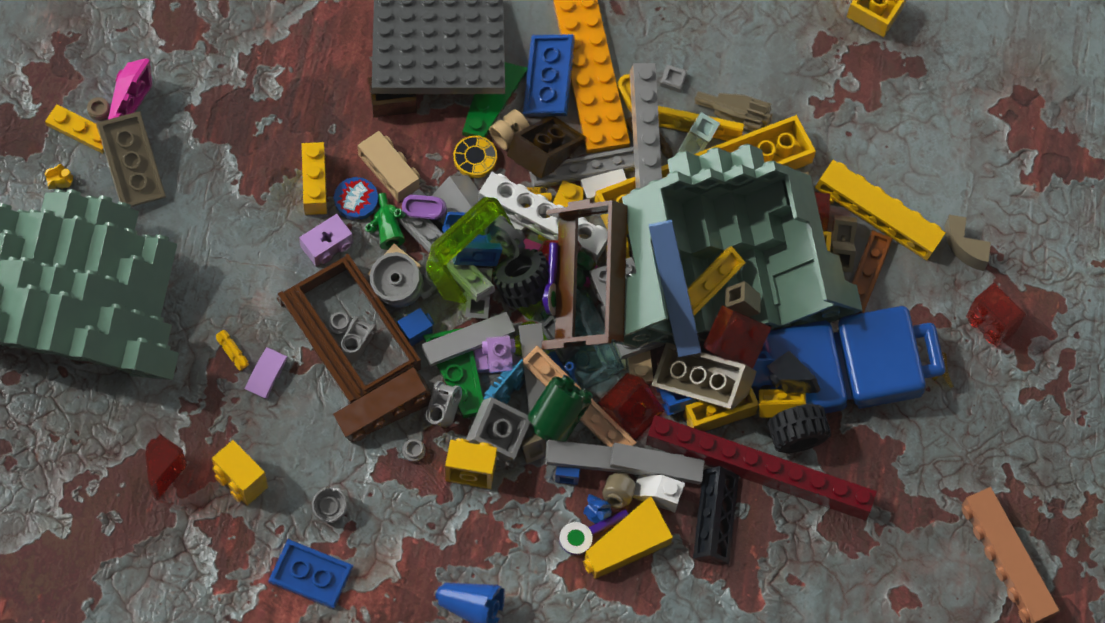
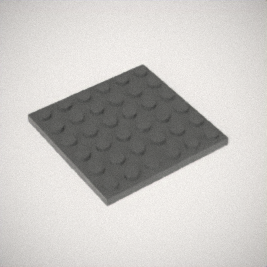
(438, 47)

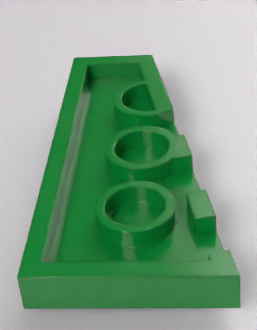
(487, 107)
(463, 373)

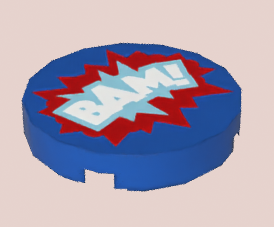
(356, 198)

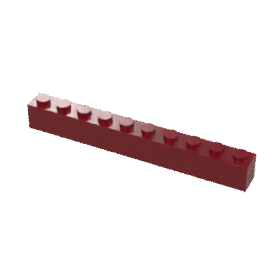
(762, 467)

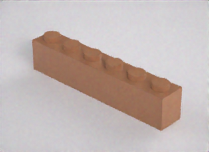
(1009, 557)

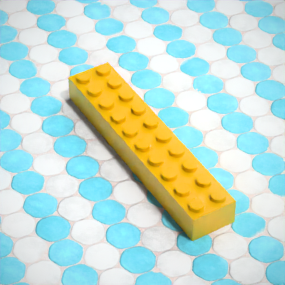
(780, 142)

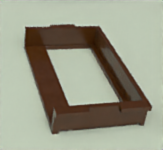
(567, 273)
(324, 343)

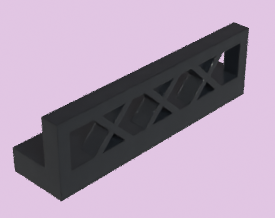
(712, 513)

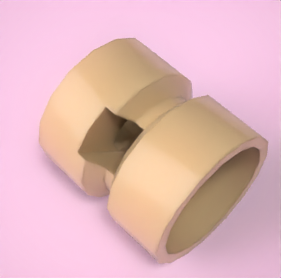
(503, 131)

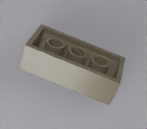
(704, 377)

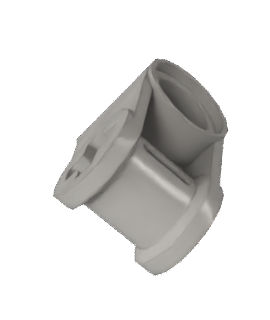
(357, 335)
(443, 402)

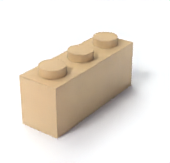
(389, 166)

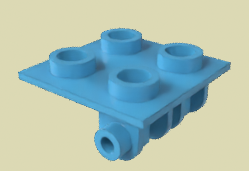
(508, 382)

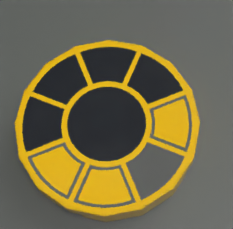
(475, 156)

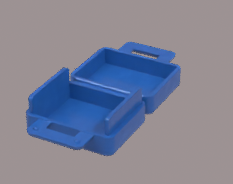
(866, 361)

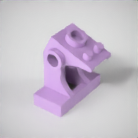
(496, 355)

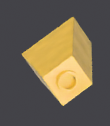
(629, 540)

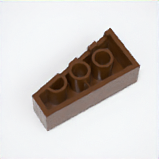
(384, 405)

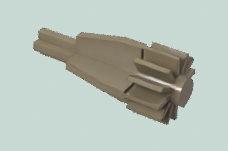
(738, 108)

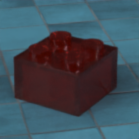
(995, 315)
(737, 337)

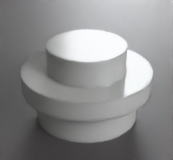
(339, 323)
(413, 450)

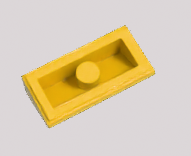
(776, 400)

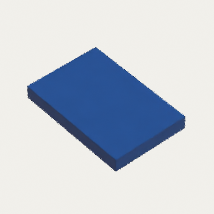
(310, 574)

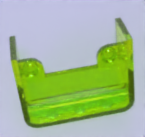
(455, 240)

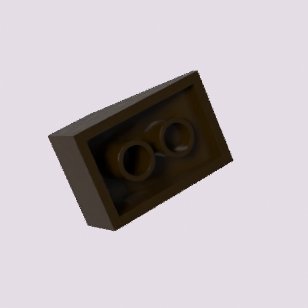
(544, 145)

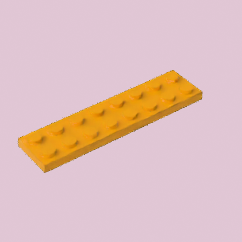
(593, 76)

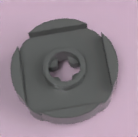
(509, 237)

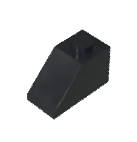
(792, 375)

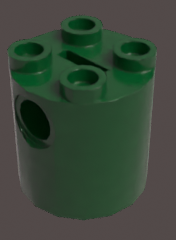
(559, 409)

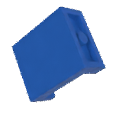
(479, 251)

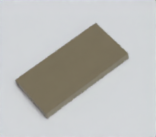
(131, 159)

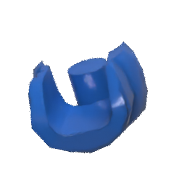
(597, 509)

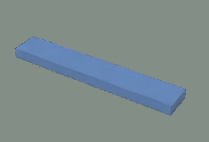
(675, 288)

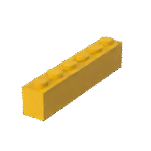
(880, 209)

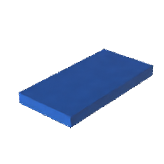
(549, 75)

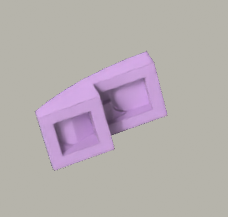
(266, 372)

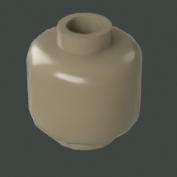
(619, 490)

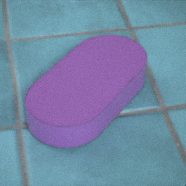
(424, 207)

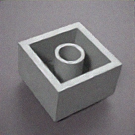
(500, 427)

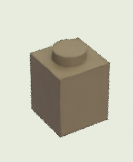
(743, 299)

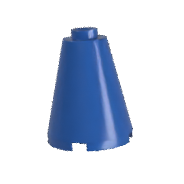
(472, 601)

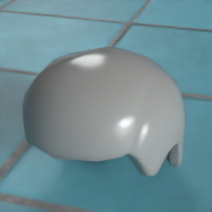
(329, 504)

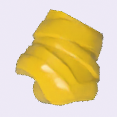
(58, 177)

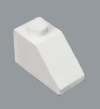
(663, 490)

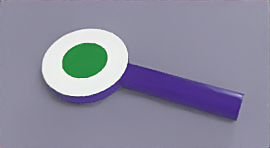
(549, 295)
(577, 538)

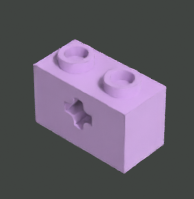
(326, 240)

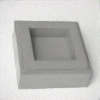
(673, 78)

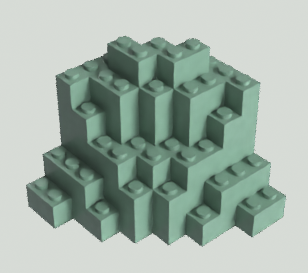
(744, 204)
(86, 284)

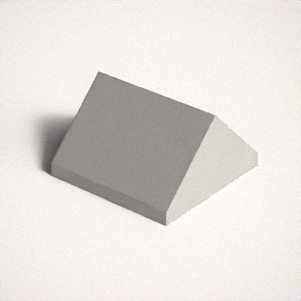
(458, 193)

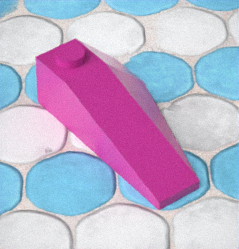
(131, 88)

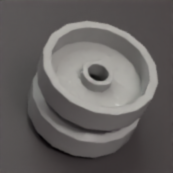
(398, 293)

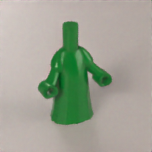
(388, 224)

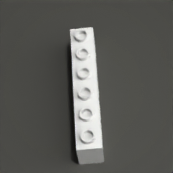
(531, 219)

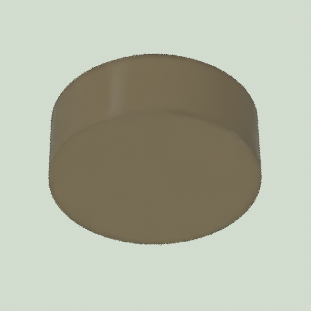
(98, 108)

